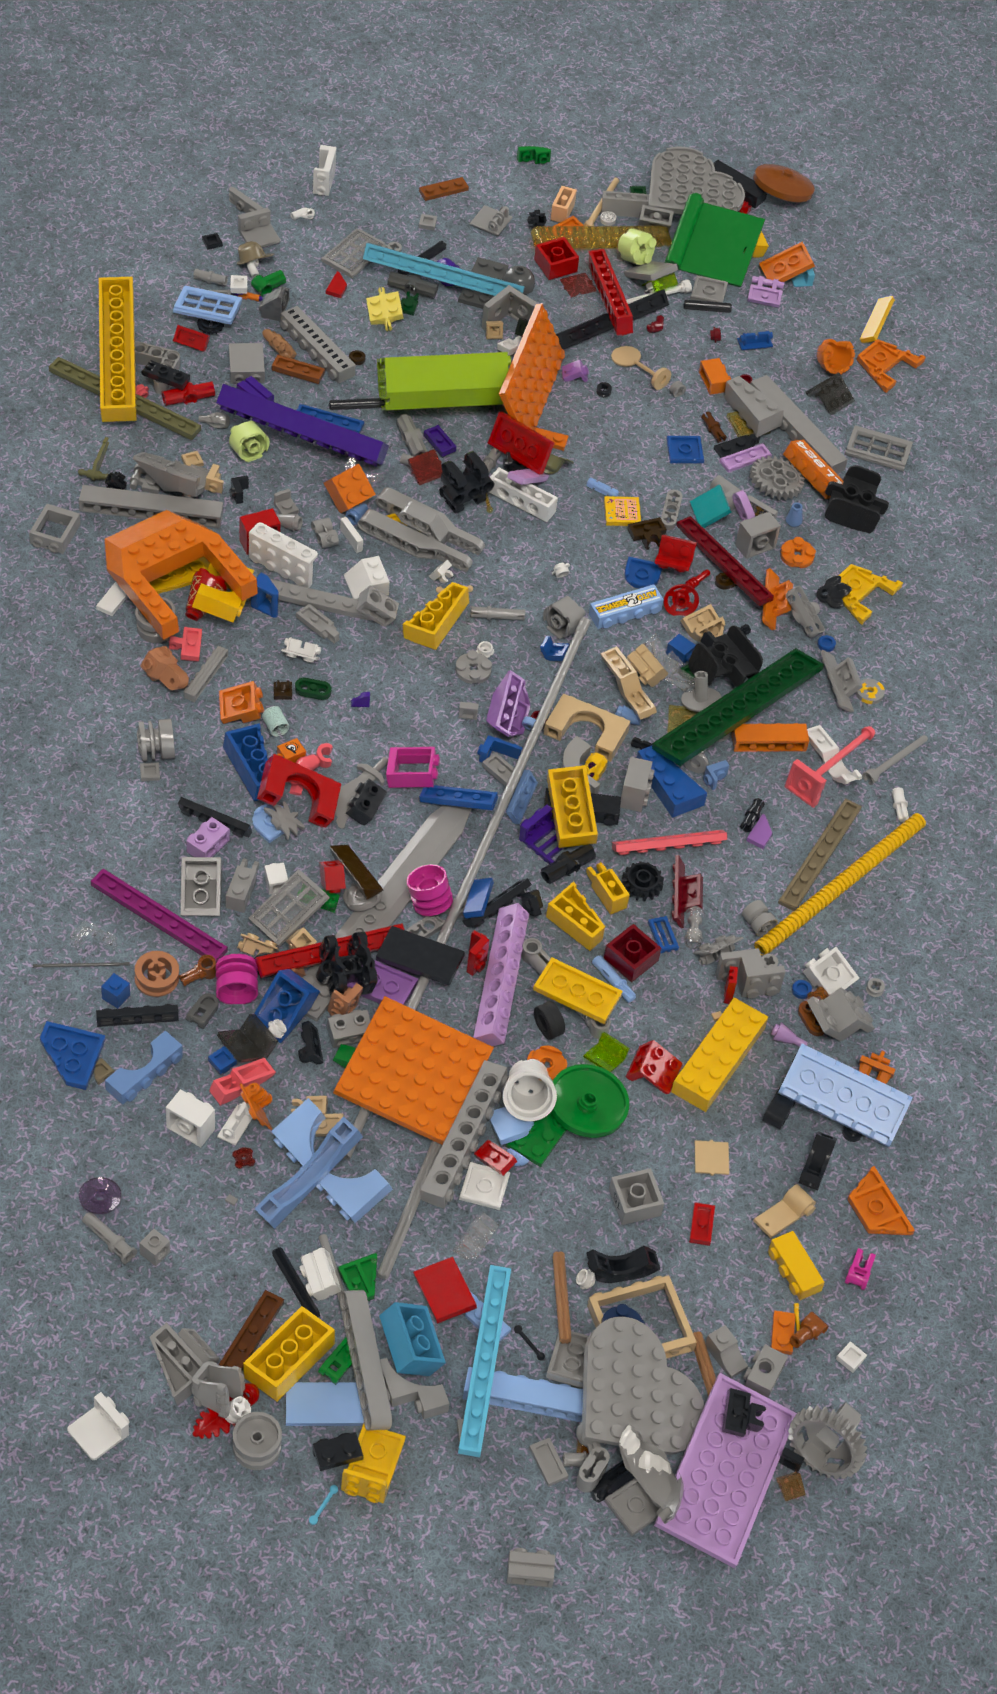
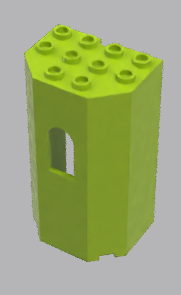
(442, 380)

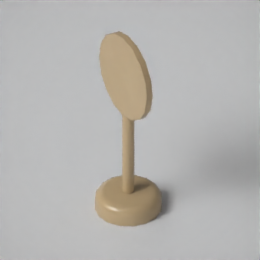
(630, 356)

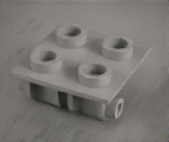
(491, 219)
(722, 944)

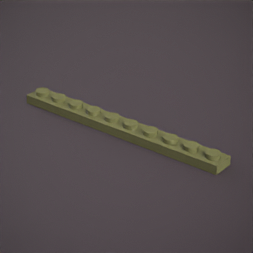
(143, 406)

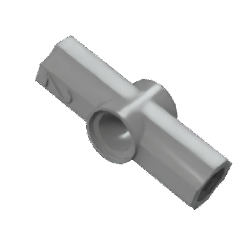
(411, 435)

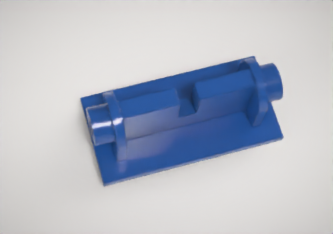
(751, 341)

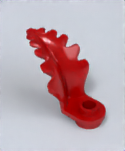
(213, 1422)

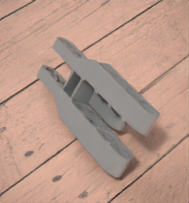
(424, 519)

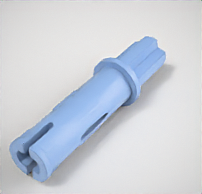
(613, 978)

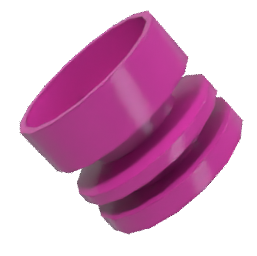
(429, 890)
(236, 979)

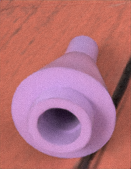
(784, 1034)

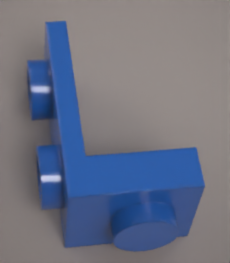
(500, 746)

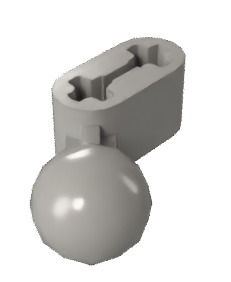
(596, 1453)

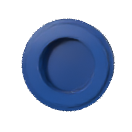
(826, 643)
(801, 989)

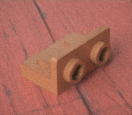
(345, 1003)

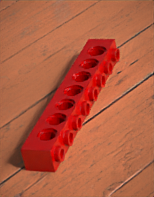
(610, 292)

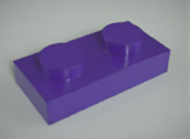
(440, 440)

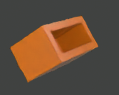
(714, 375)

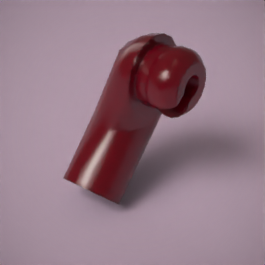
(656, 326)

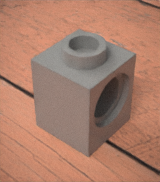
(154, 1247)

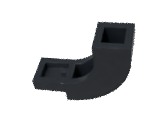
(817, 1160)
(624, 1267)

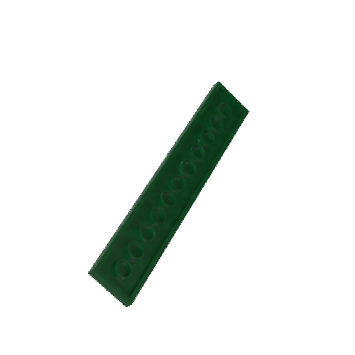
(737, 707)

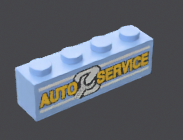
(626, 607)

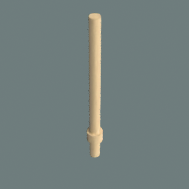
(596, 212)

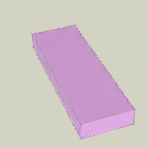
(744, 458)

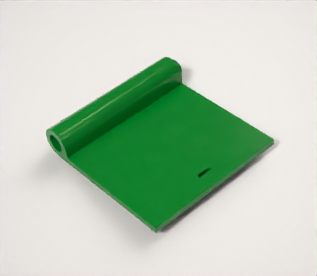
(713, 241)

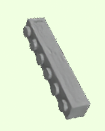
(206, 673)

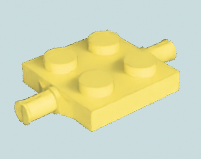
(384, 308)

